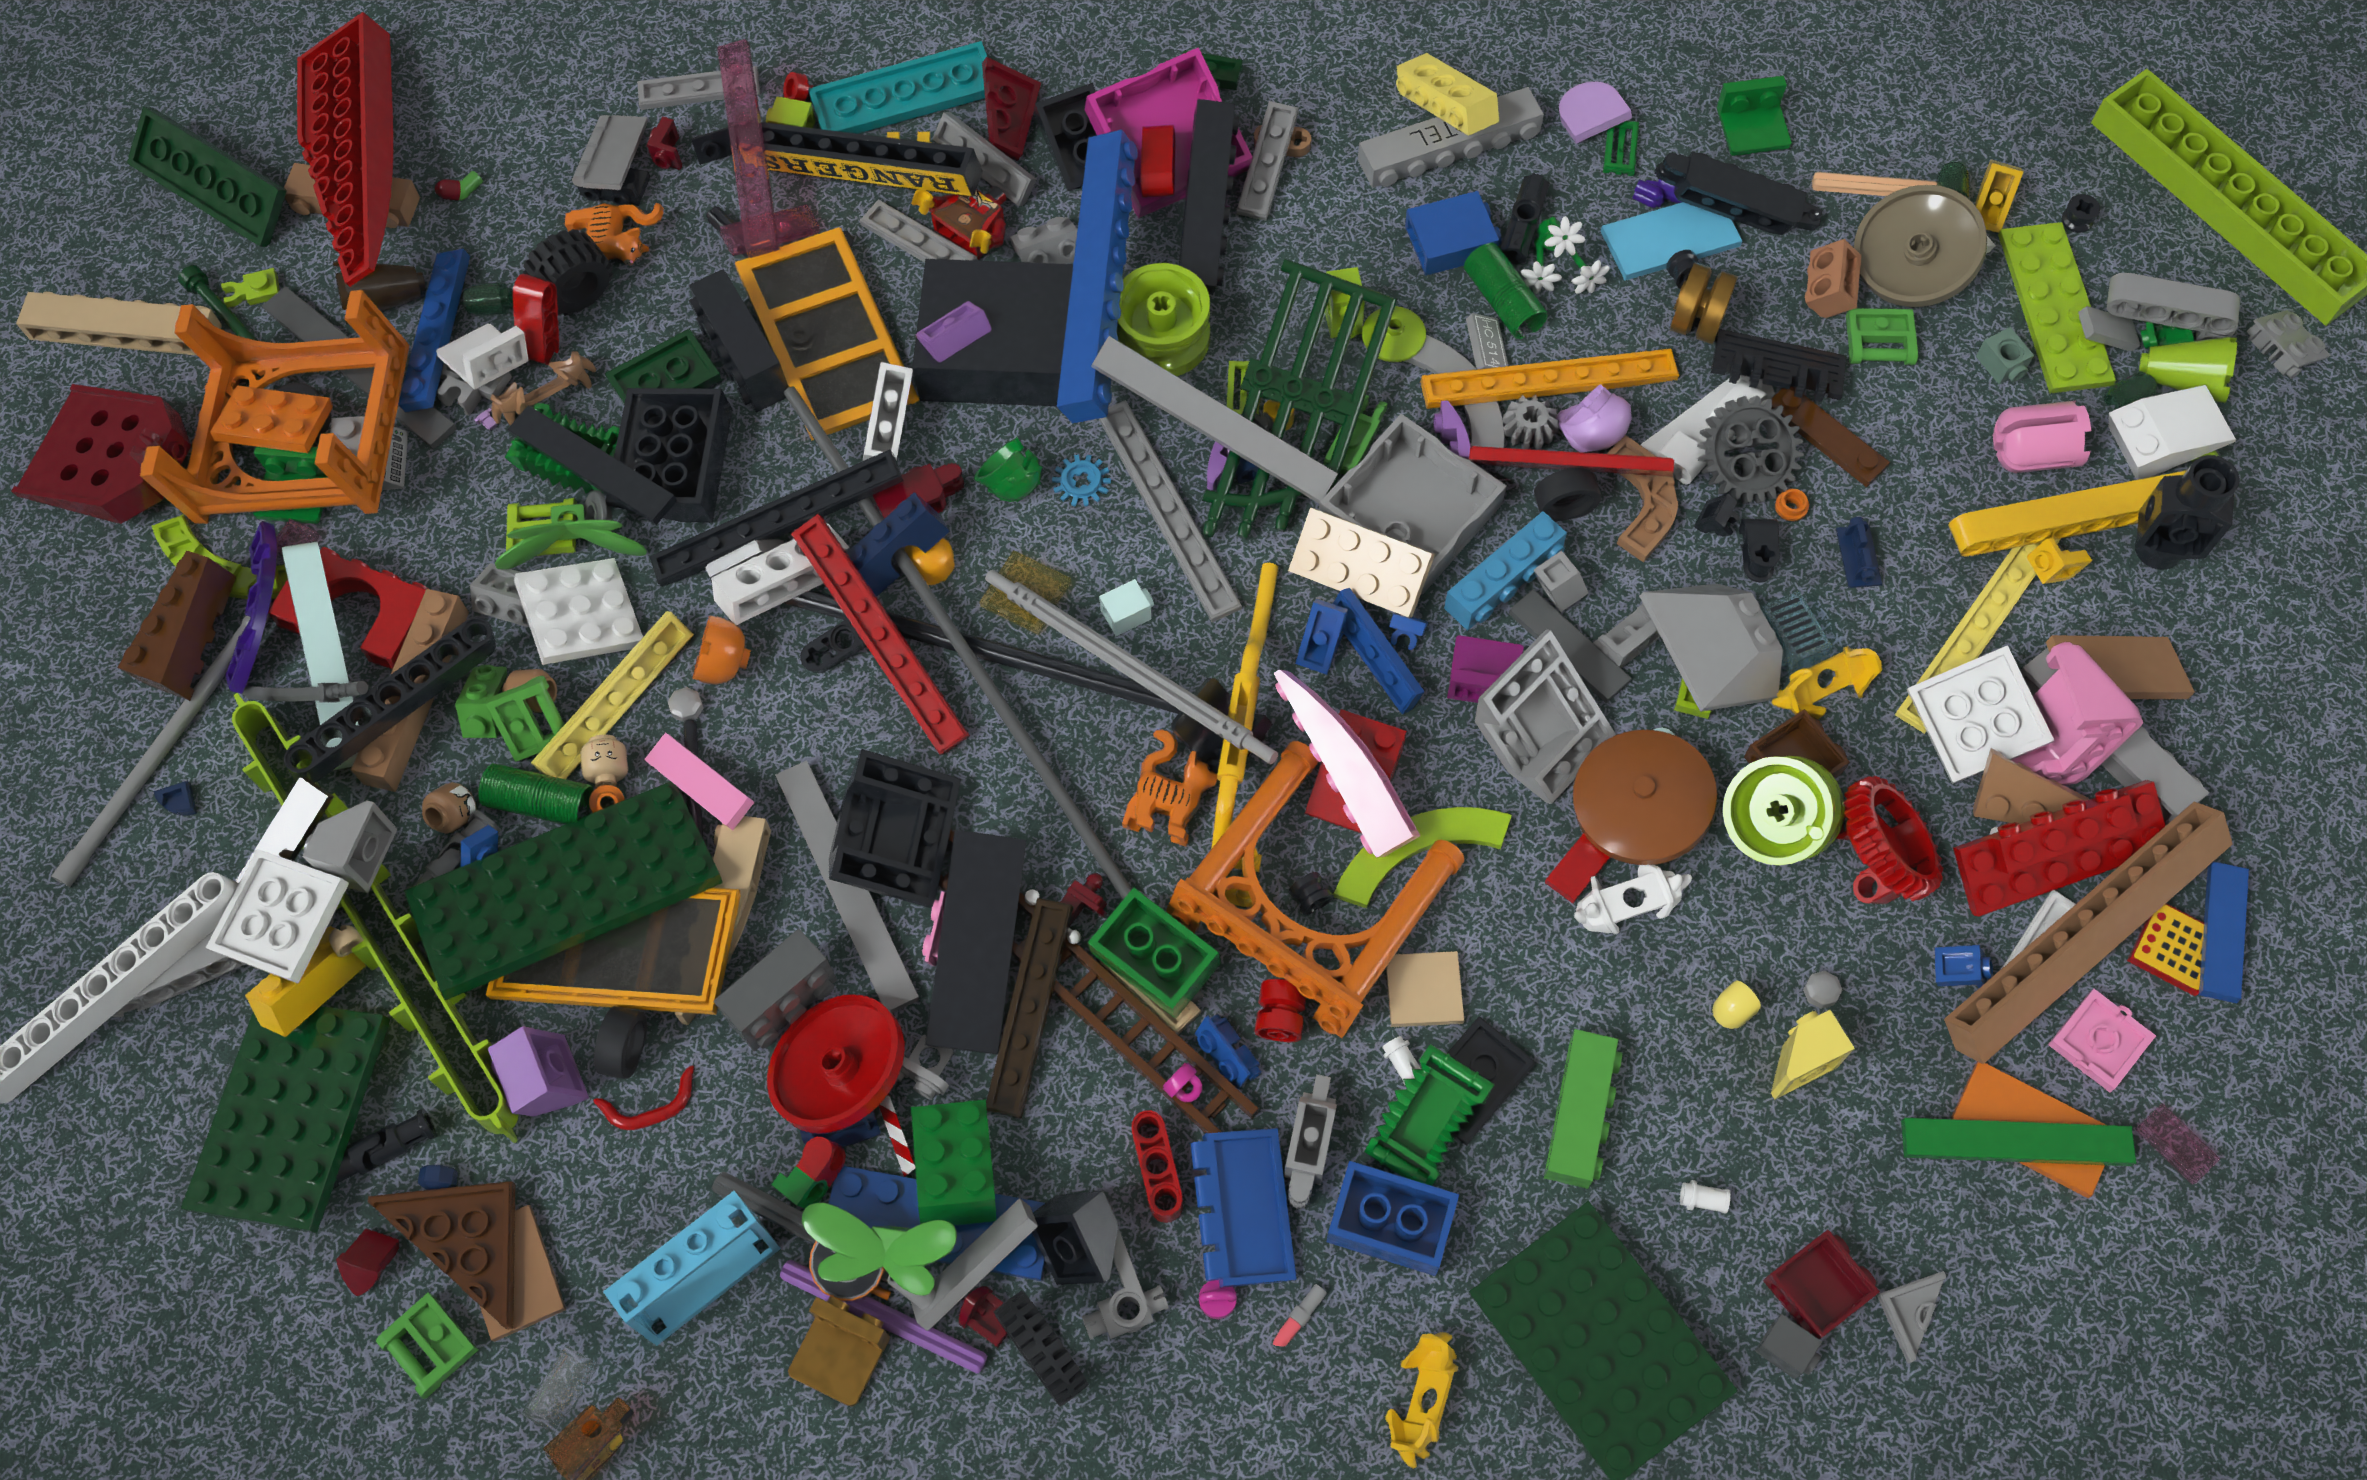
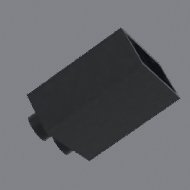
(1021, 353)

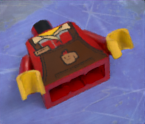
(965, 220)

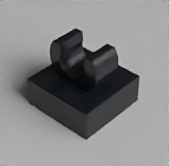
(1716, 515)

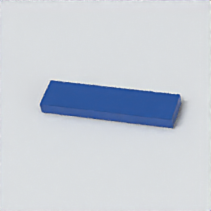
(1378, 653)
(2224, 932)

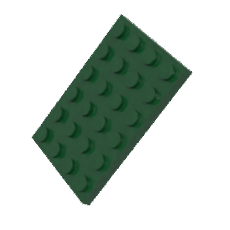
(286, 1120)
(1602, 1343)

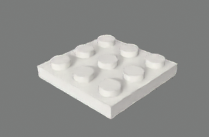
(578, 610)
(1977, 710)
(277, 915)

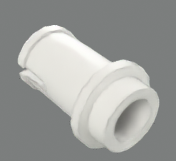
(1401, 1057)
(1704, 1197)

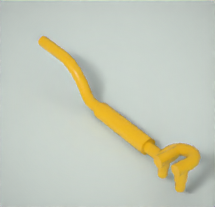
(1242, 710)

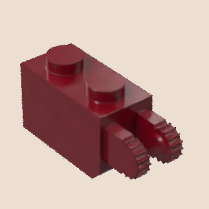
(928, 483)

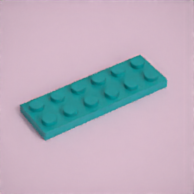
(901, 91)

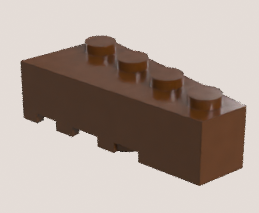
(179, 626)

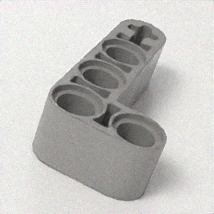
(2177, 304)

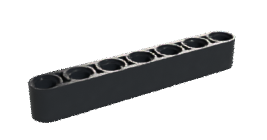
(386, 716)

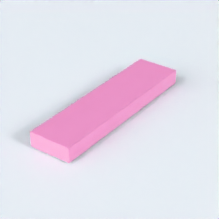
(699, 781)

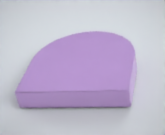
(1592, 109)

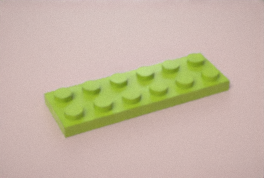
(2050, 300)

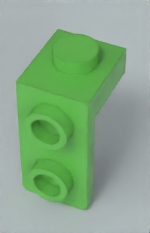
(471, 707)

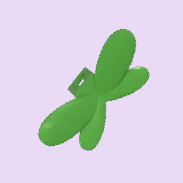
(540, 537)
(867, 1249)

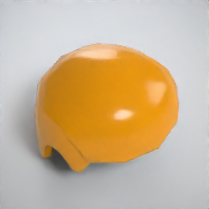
(935, 563)

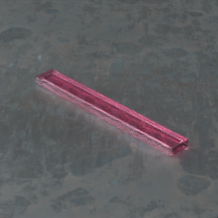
(748, 149)

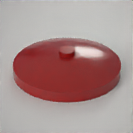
(835, 1063)

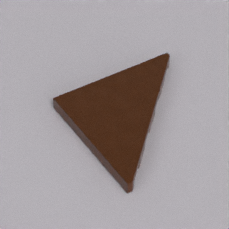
(465, 1235)

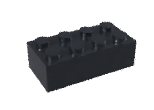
(737, 341)

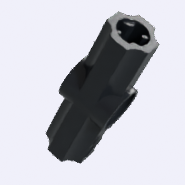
(1525, 218)

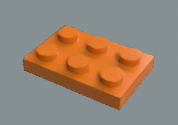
(272, 419)

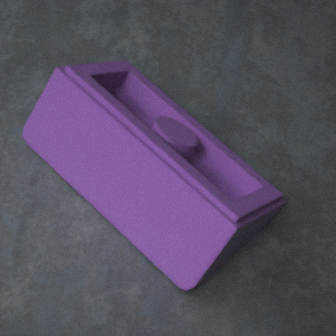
(954, 331)

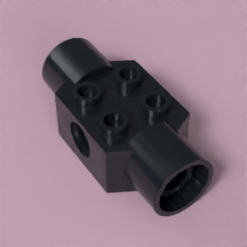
(2188, 512)

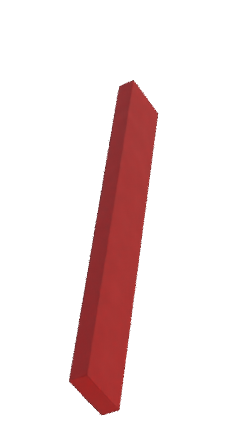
(880, 634)

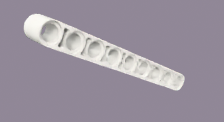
(112, 983)

